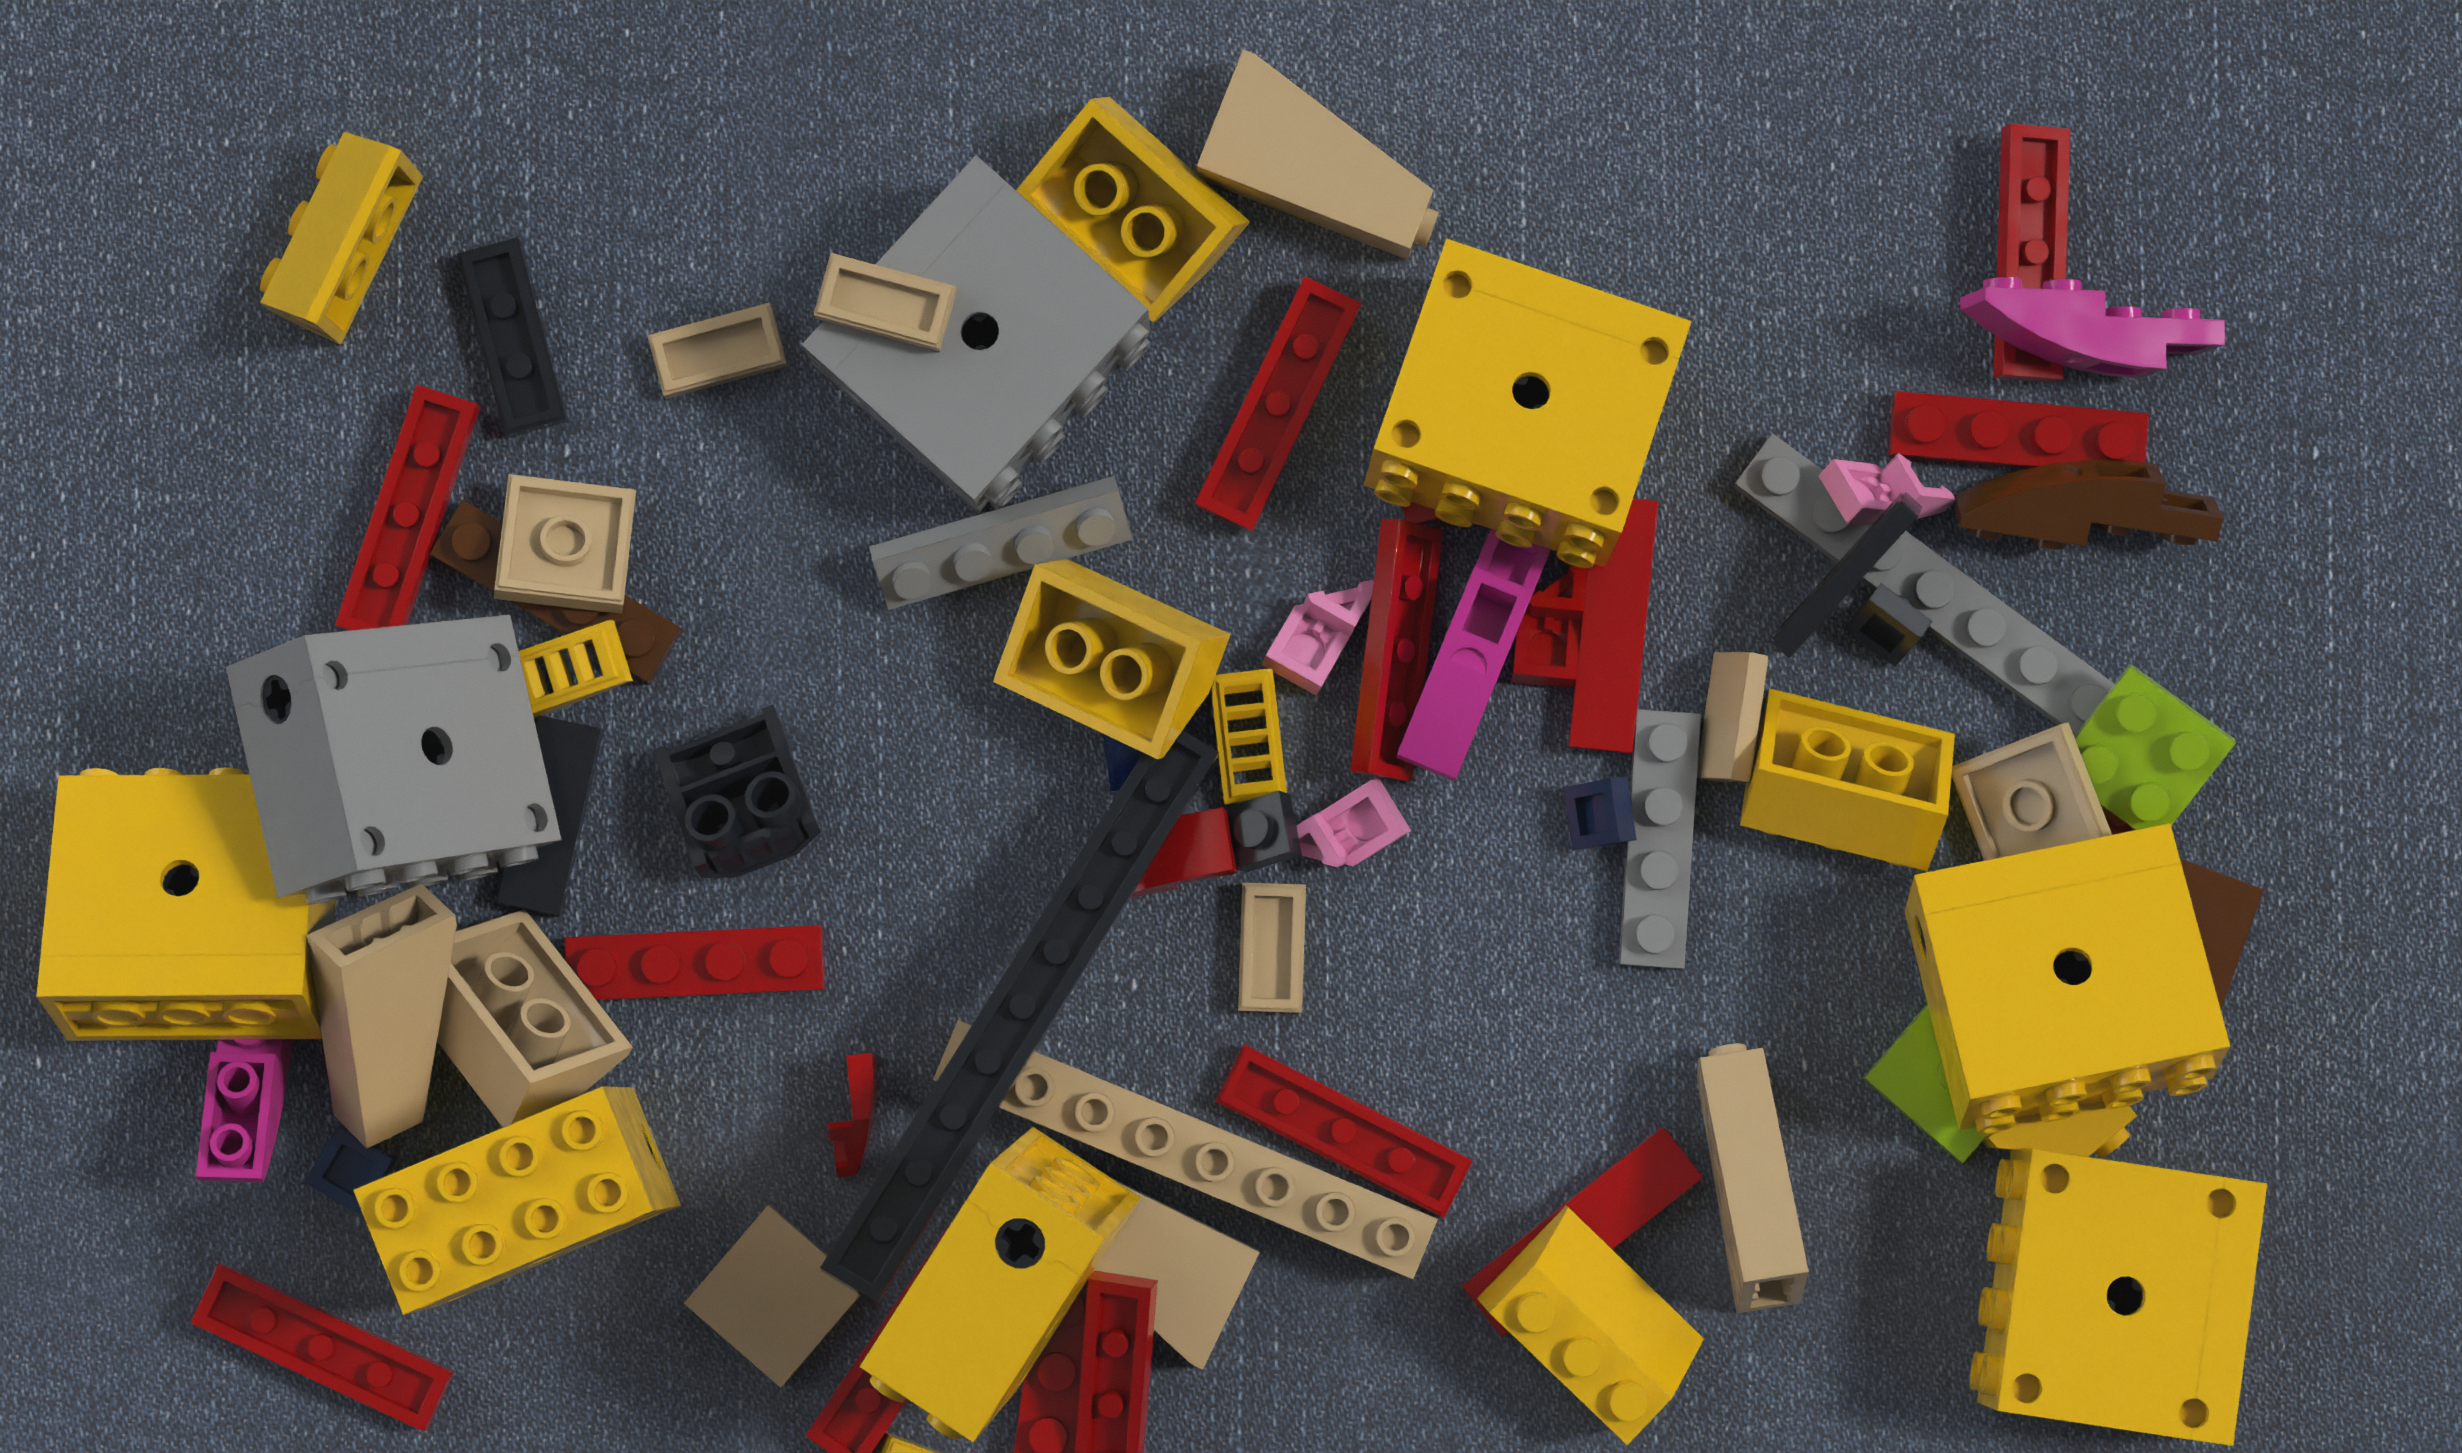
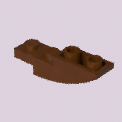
(2061, 500)

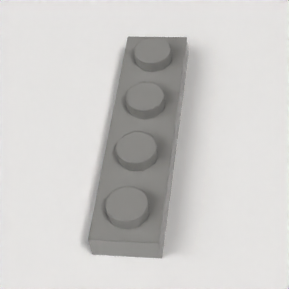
(1000, 542)
(1661, 856)

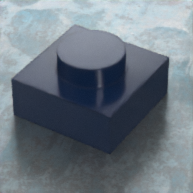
(1600, 813)
(347, 1166)

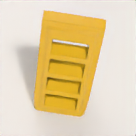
(609, 654)
(1237, 683)

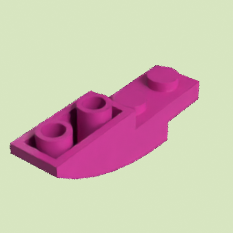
(2081, 333)
(1472, 656)
(242, 1108)

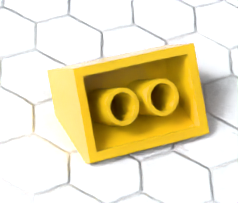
(1132, 205)
(340, 235)
(1109, 656)
(1849, 780)
(1594, 1324)

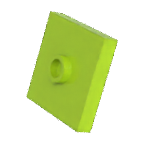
(1916, 1084)

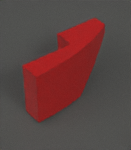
(1550, 633)
(1194, 851)
(853, 1136)

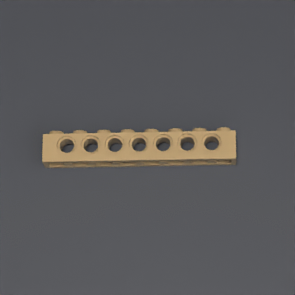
(1215, 1161)

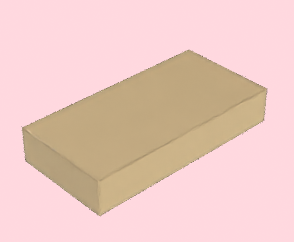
(885, 302)
(717, 350)
(1732, 716)
(1272, 947)

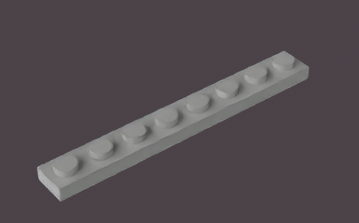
(1961, 609)

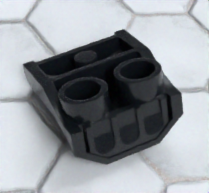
(739, 797)

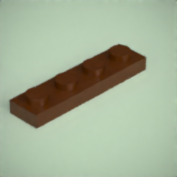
(472, 548)

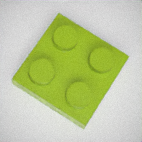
(2148, 751)

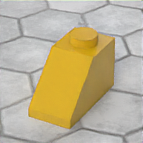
(2087, 1132)

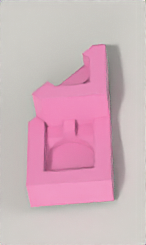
(1866, 490)
(1317, 635)
(1353, 827)

